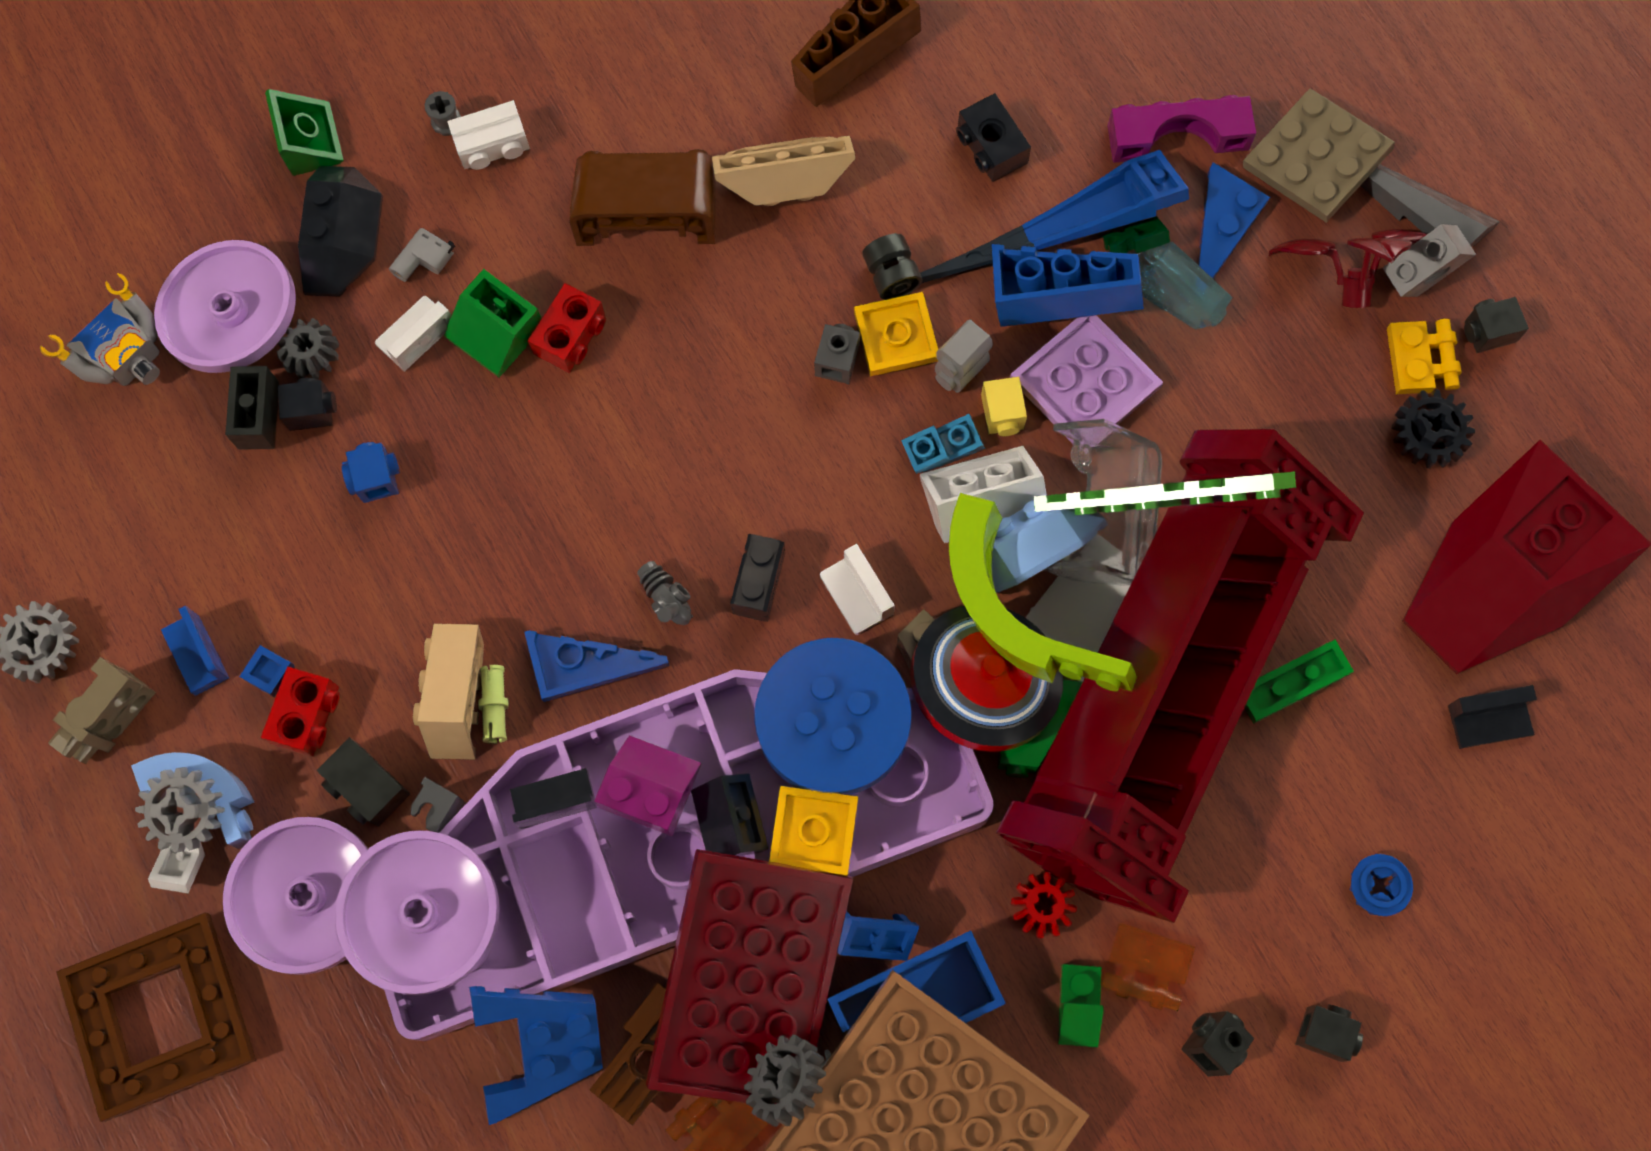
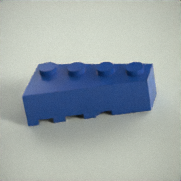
(1063, 284)

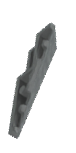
(1425, 206)

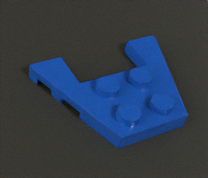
(555, 1039)

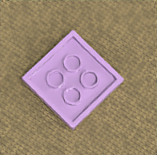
(1086, 375)

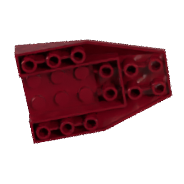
(1520, 562)

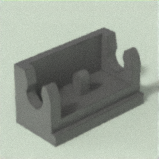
(444, 804)

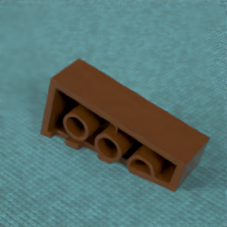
(852, 44)

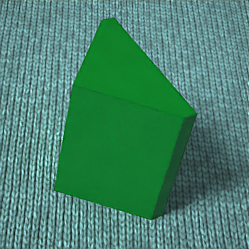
(304, 131)

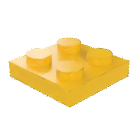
(896, 333)
(814, 830)

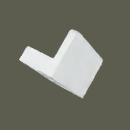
(414, 332)
(857, 591)

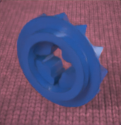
(1399, 887)

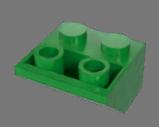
(492, 323)

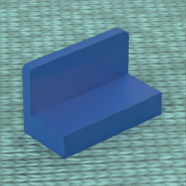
(194, 652)

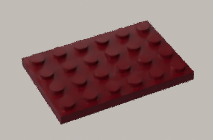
(745, 970)

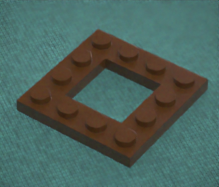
(87, 991)

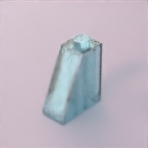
(1182, 287)

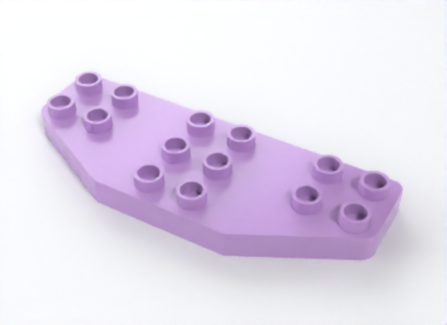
(612, 891)

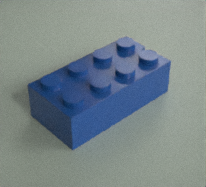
(949, 974)

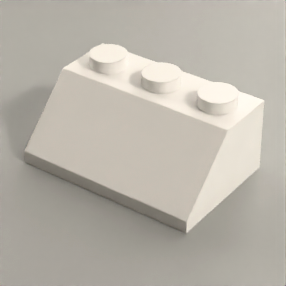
(1003, 477)

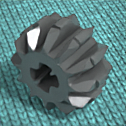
(302, 339)

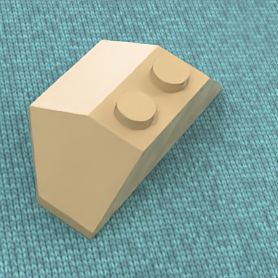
(784, 169)

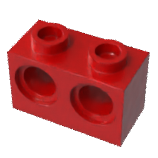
(559, 325)
(290, 709)

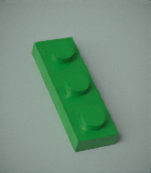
(1297, 680)

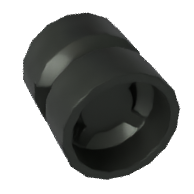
(890, 263)

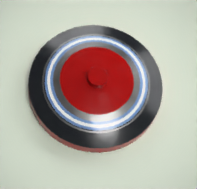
(975, 691)

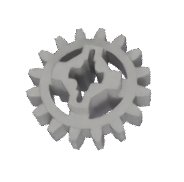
(49, 648)
(182, 795)

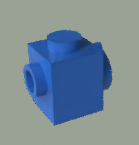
(370, 472)

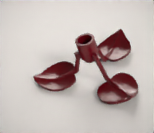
(1359, 281)

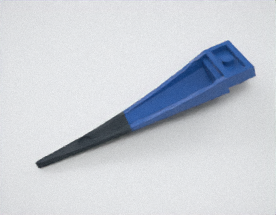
(1117, 199)

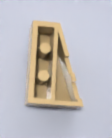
(450, 690)

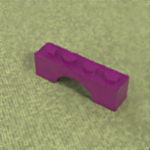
(1223, 123)

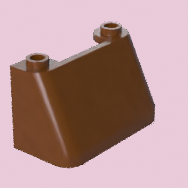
(643, 194)

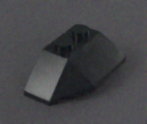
(337, 229)

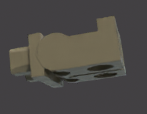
(100, 712)

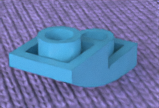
(943, 445)

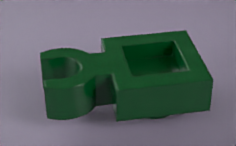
(1138, 236)

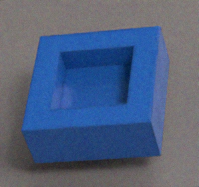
(266, 670)

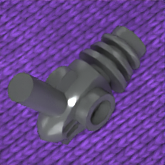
(669, 598)

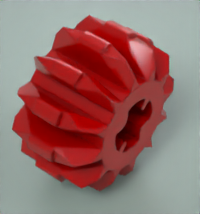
(1055, 912)

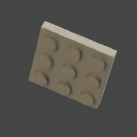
(1318, 155)

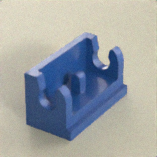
(878, 937)

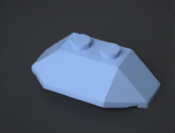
(1036, 540)

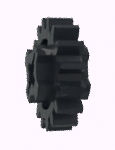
(1449, 424)

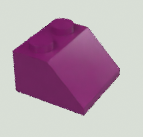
(647, 785)

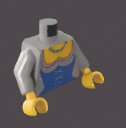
(114, 344)

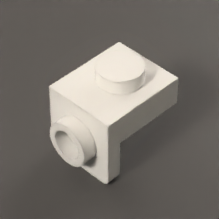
(176, 870)

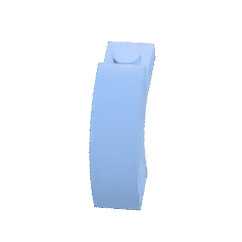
(235, 795)

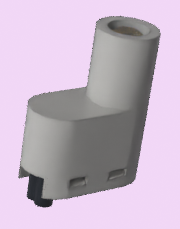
(423, 250)

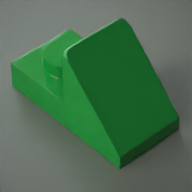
(1080, 1006)

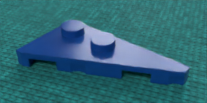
(1229, 213)
(573, 666)

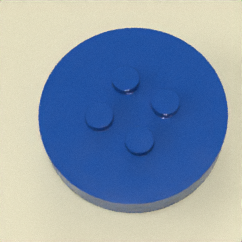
(833, 716)

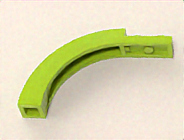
(970, 553)

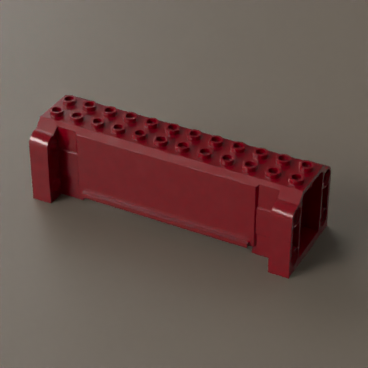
(1198, 633)

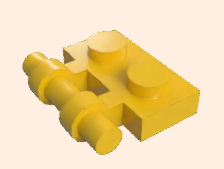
(1412, 356)

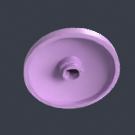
(225, 306)
(286, 894)
(417, 912)

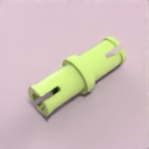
(493, 704)

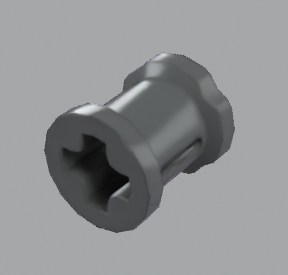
(441, 108)

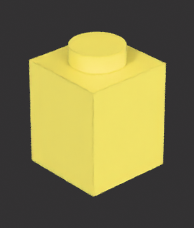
(1004, 406)

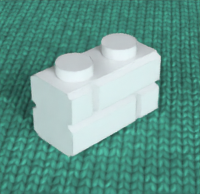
(489, 135)

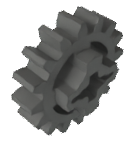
(785, 1077)

